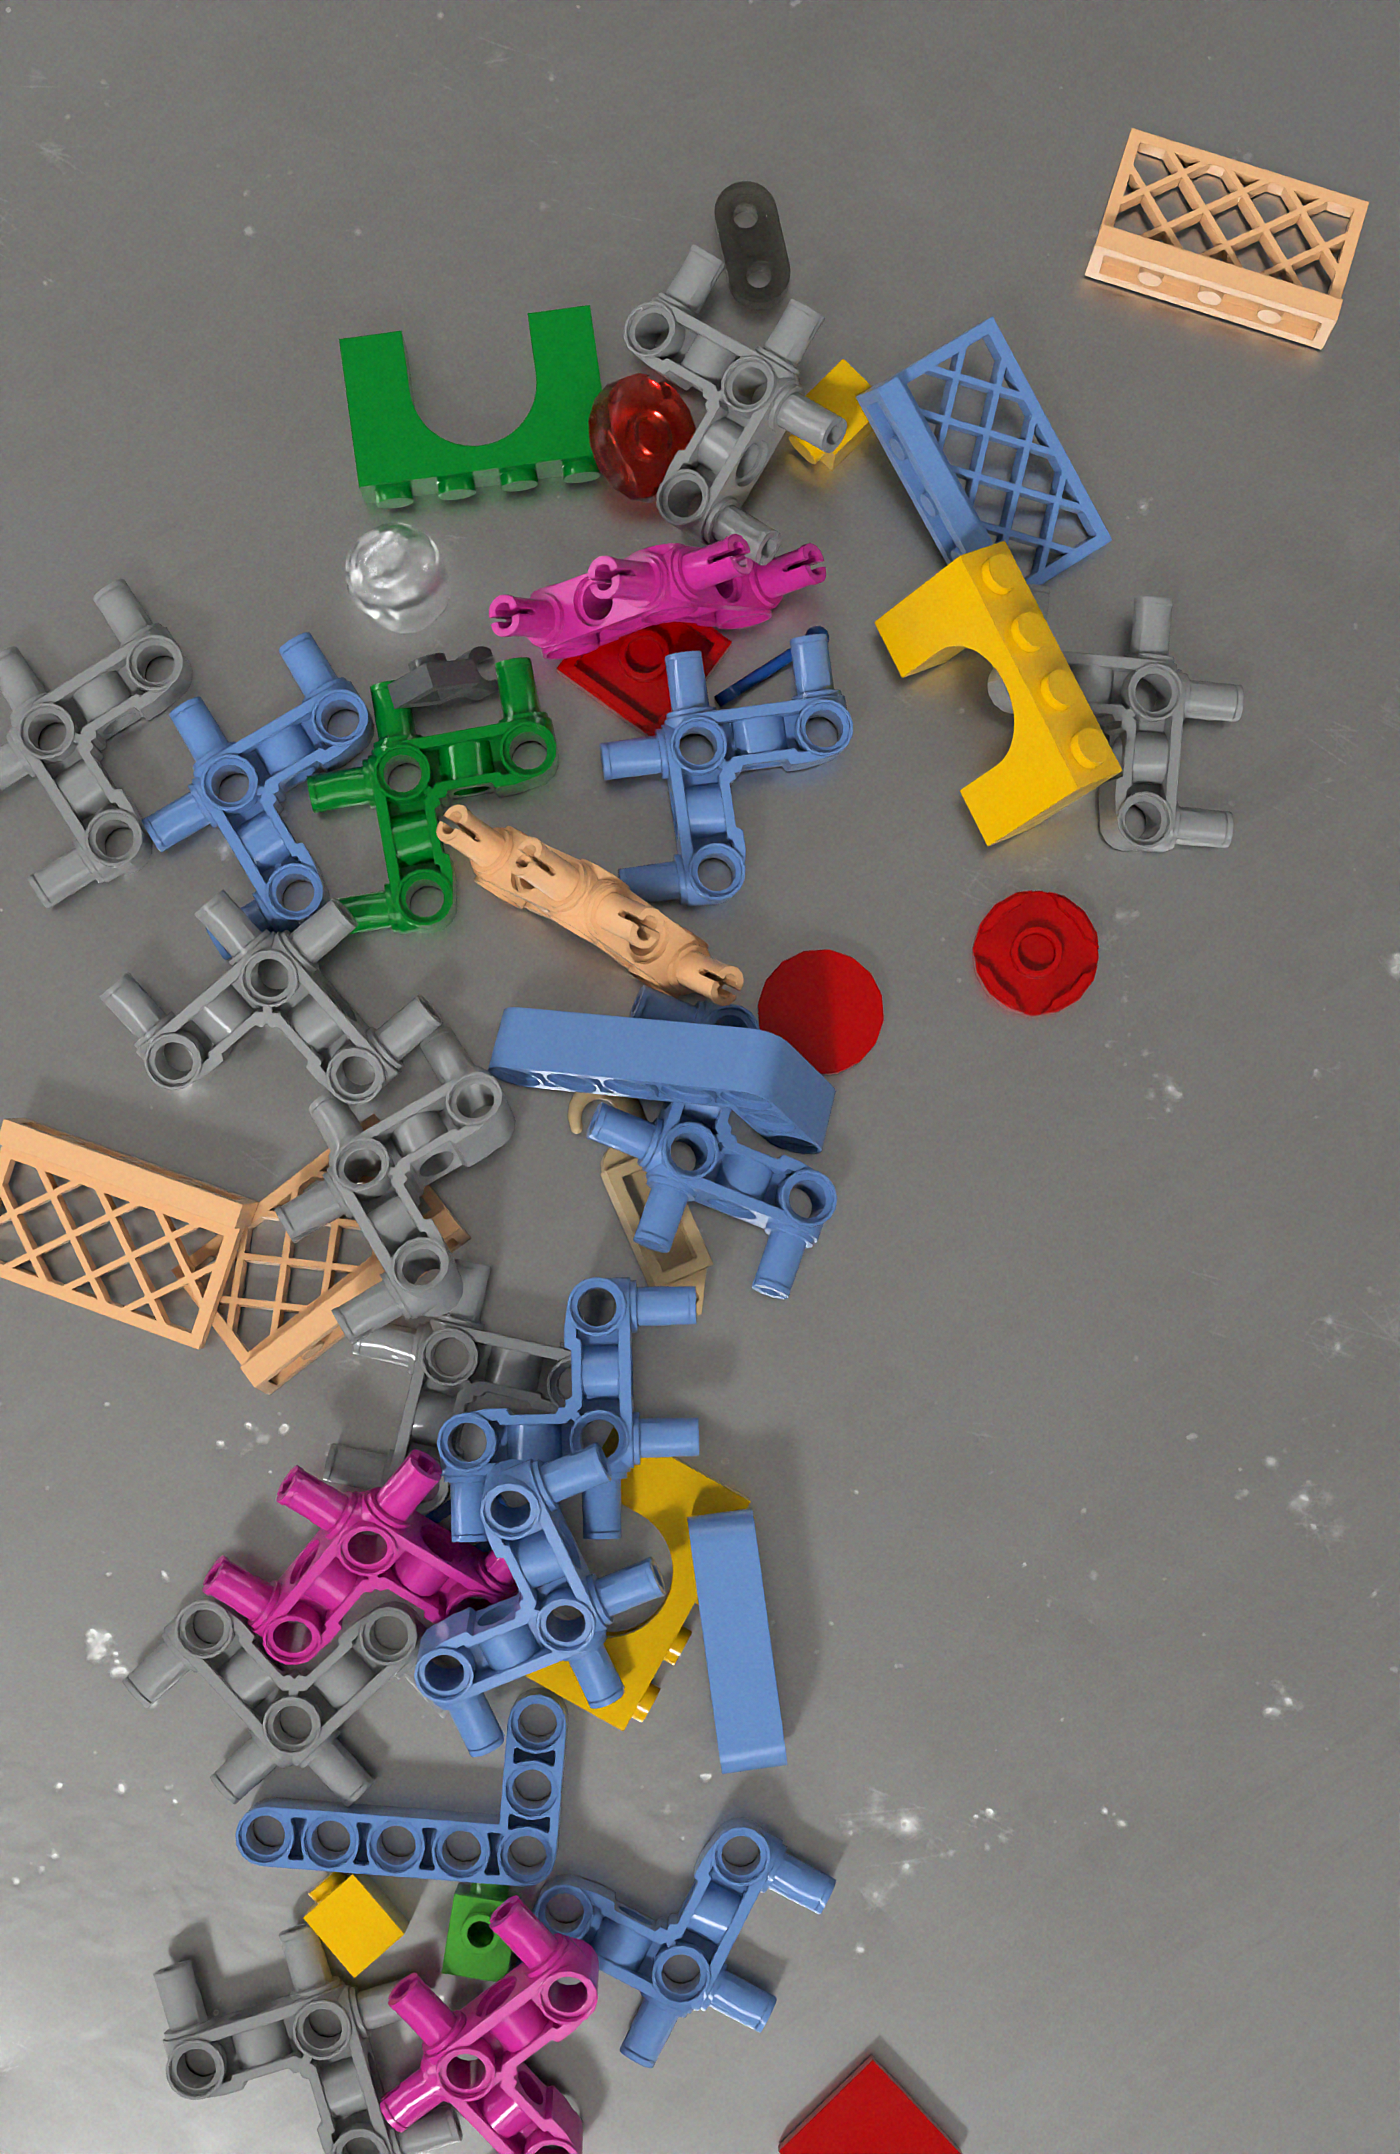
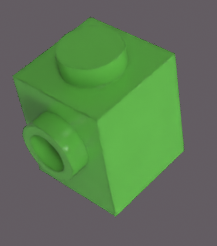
(471, 1945)

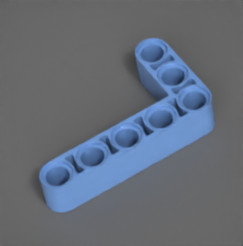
(669, 1062)
(429, 1826)

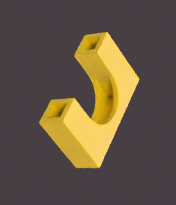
(1056, 738)
(665, 1494)

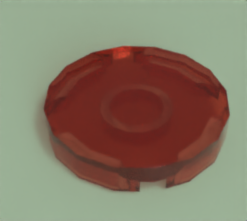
(637, 432)

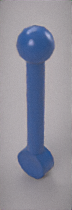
(762, 672)

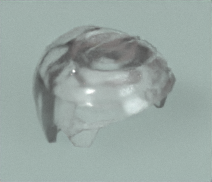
(398, 577)

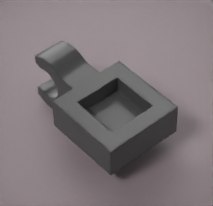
(436, 680)

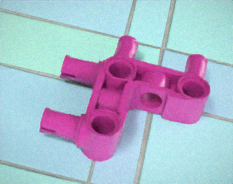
(656, 587)
(341, 1563)
(502, 2031)

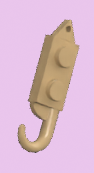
(628, 1191)

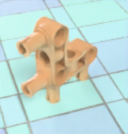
(591, 906)

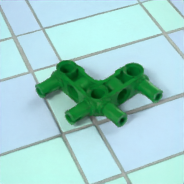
(451, 768)

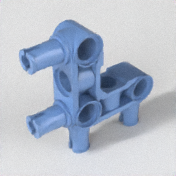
(741, 742)
(275, 762)
(725, 1172)
(599, 1392)
(522, 1631)
(705, 1929)

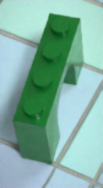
(406, 459)

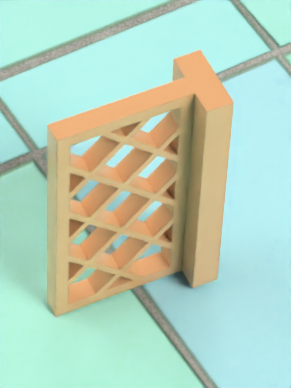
(1225, 286)
(140, 1184)
(314, 1328)

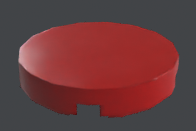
(1035, 953)
(823, 1008)

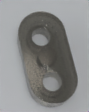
(754, 247)

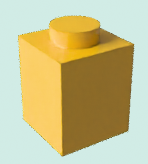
(838, 394)
(354, 1919)

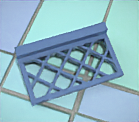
(935, 483)

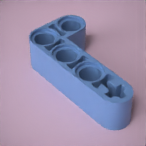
(737, 1641)

